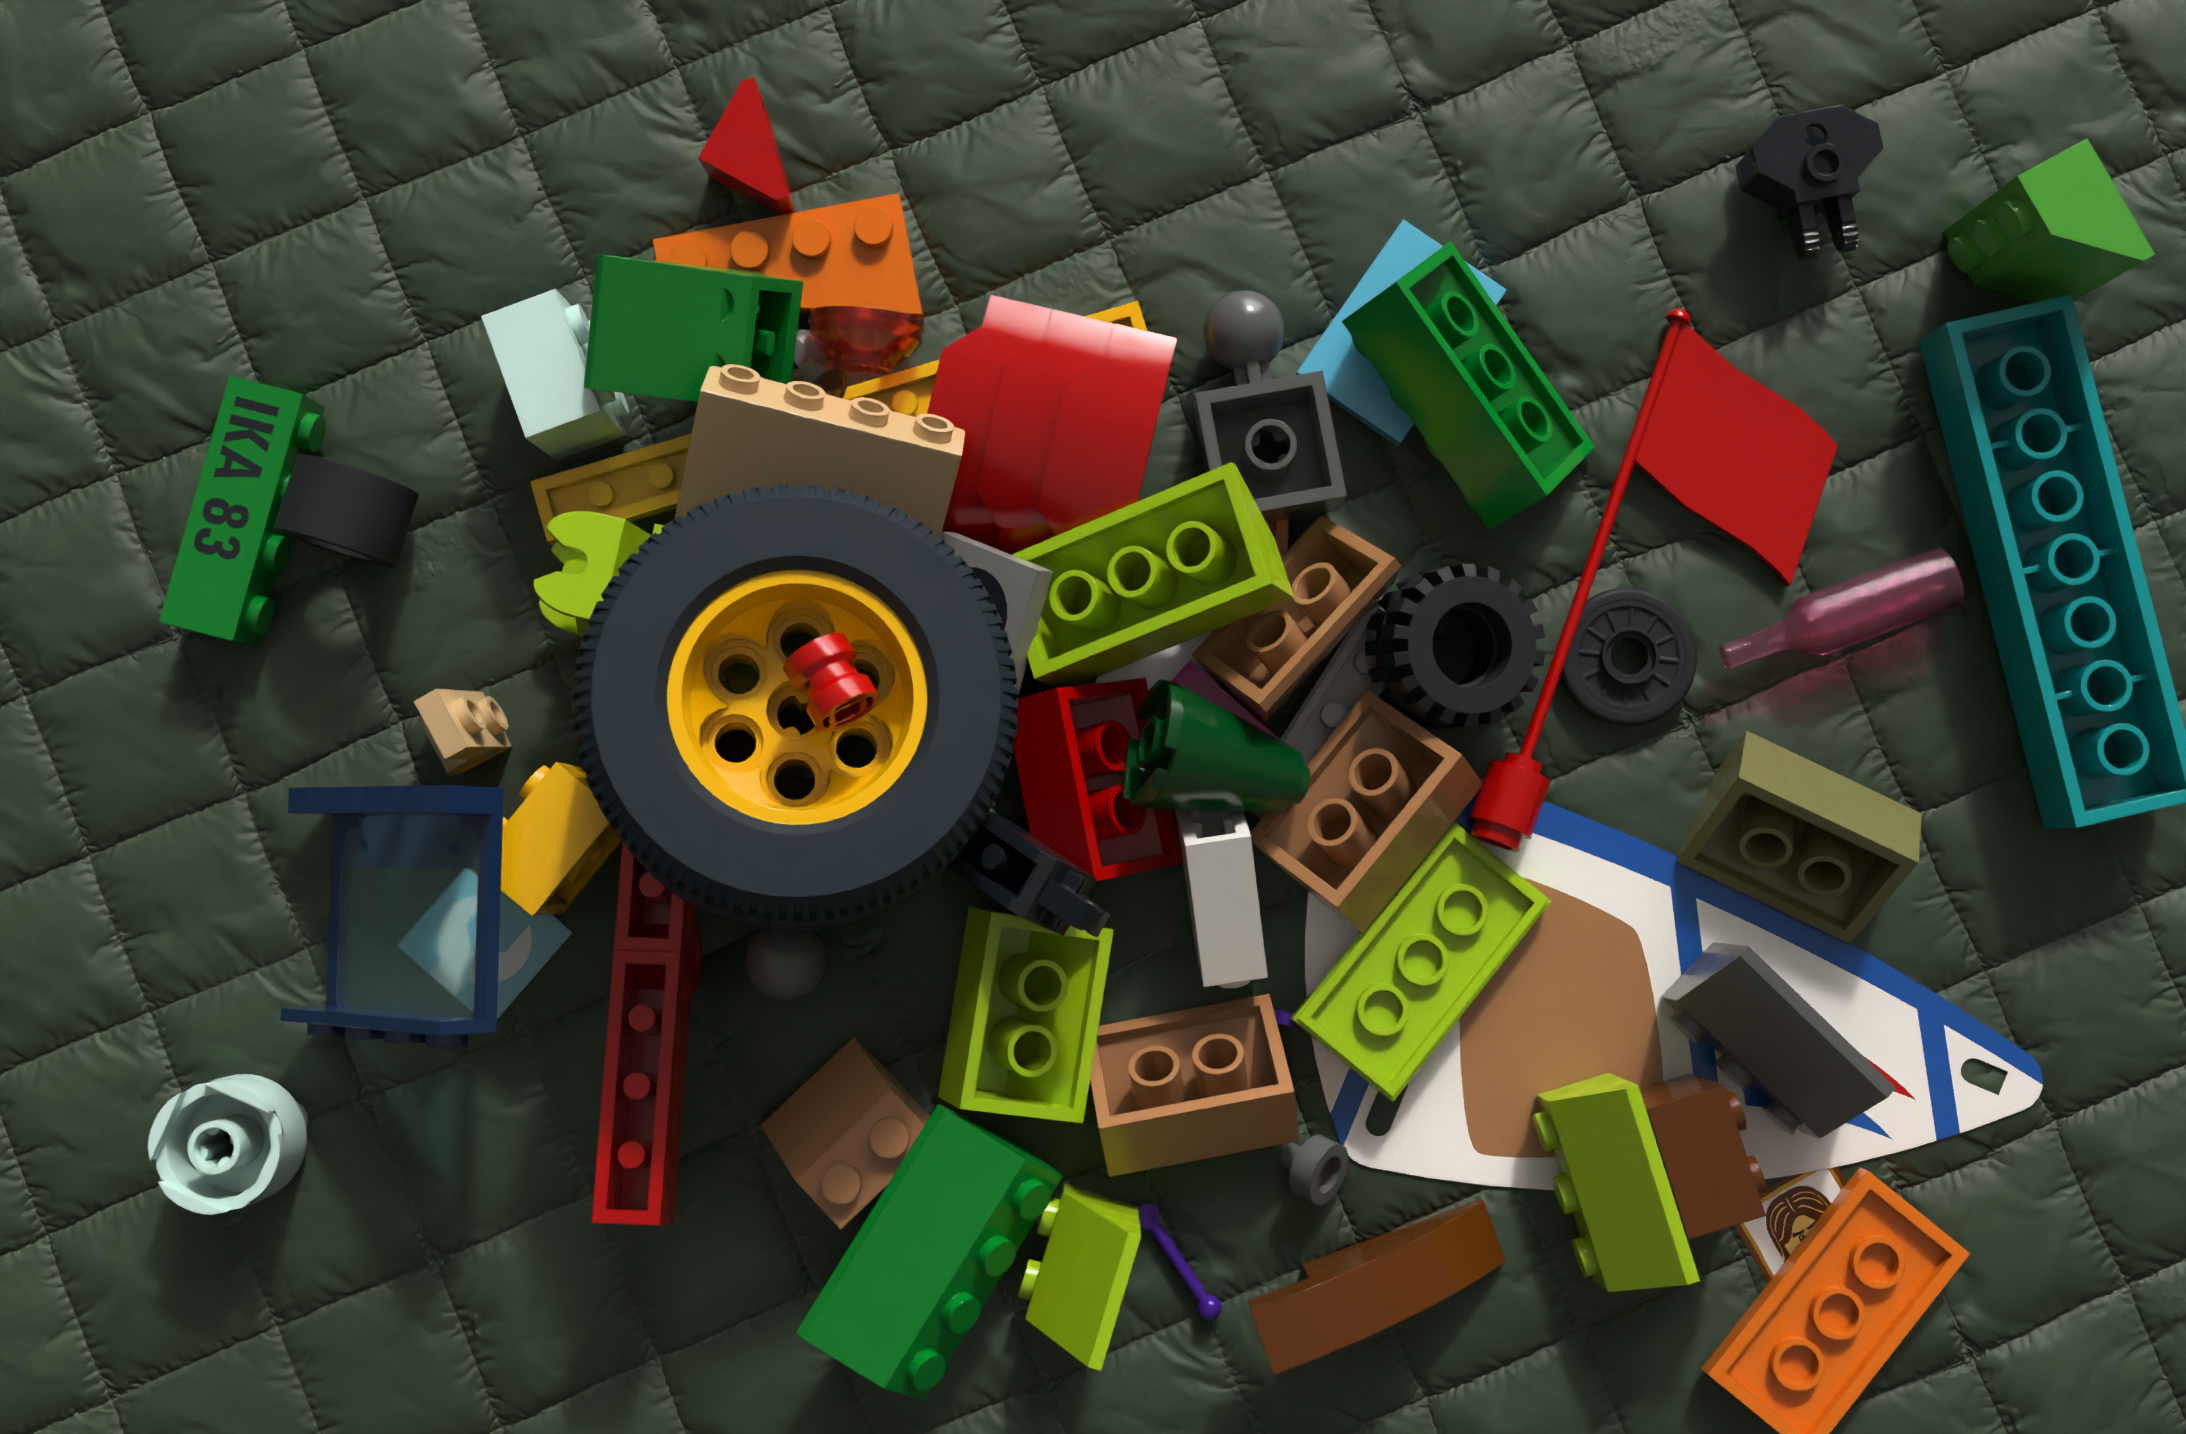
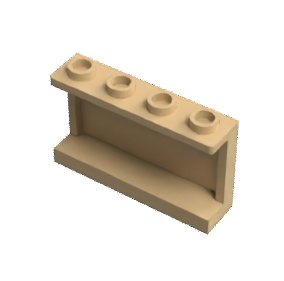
(778, 433)

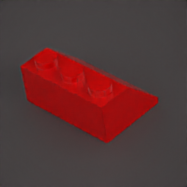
(1071, 779)

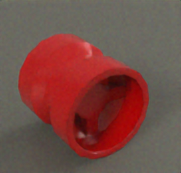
(832, 684)

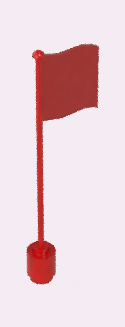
(1720, 453)

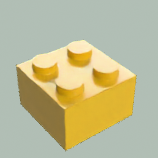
(554, 841)

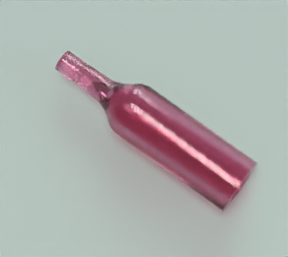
(1857, 609)

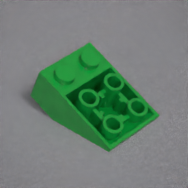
(669, 322)

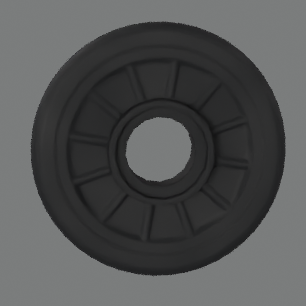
(1666, 667)

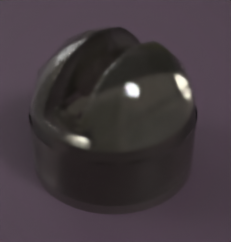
(820, 370)

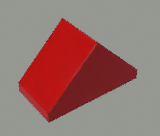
(745, 152)

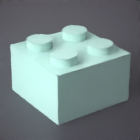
(543, 363)

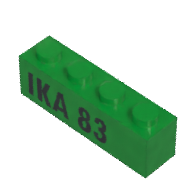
(229, 540)

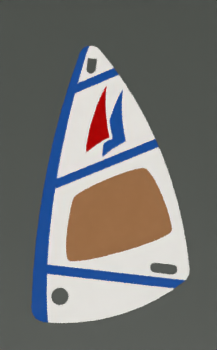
(1589, 1003)

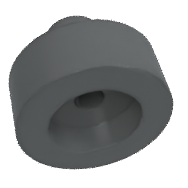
(1315, 1168)

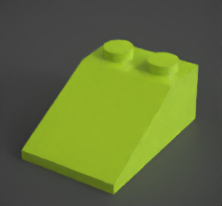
(1082, 1271)

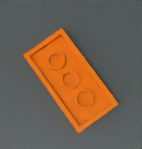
(1836, 1309)

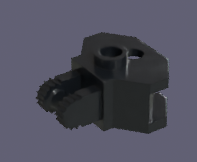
(1812, 167)

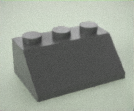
(1773, 1041)

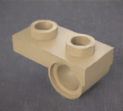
(463, 727)

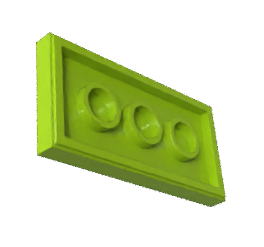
(1421, 962)

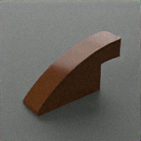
(1375, 1285)

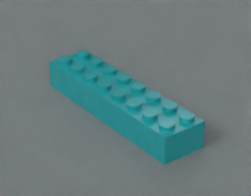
(2058, 563)

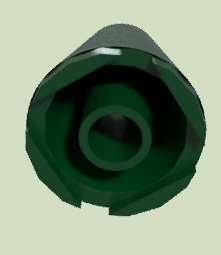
(1207, 759)

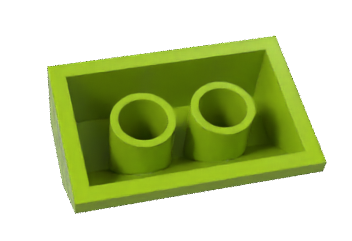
(1024, 1018)
(1614, 1185)

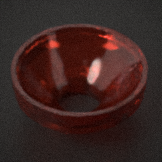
(865, 337)

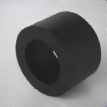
(346, 510)

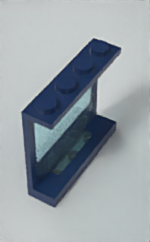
(409, 912)

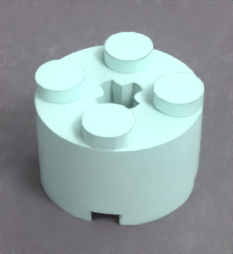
(196, 1157)

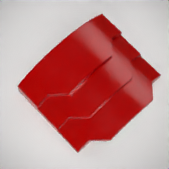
(1050, 418)

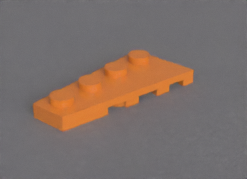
(840, 252)

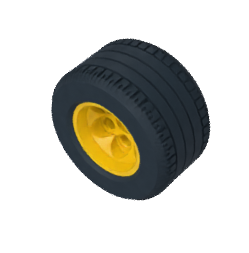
(730, 592)

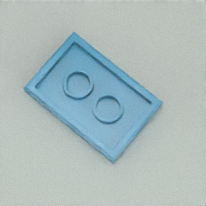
(1347, 374)

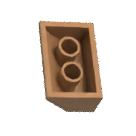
(1273, 651)
(1370, 812)
(1192, 1085)

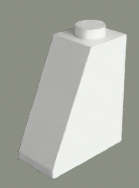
(1222, 896)

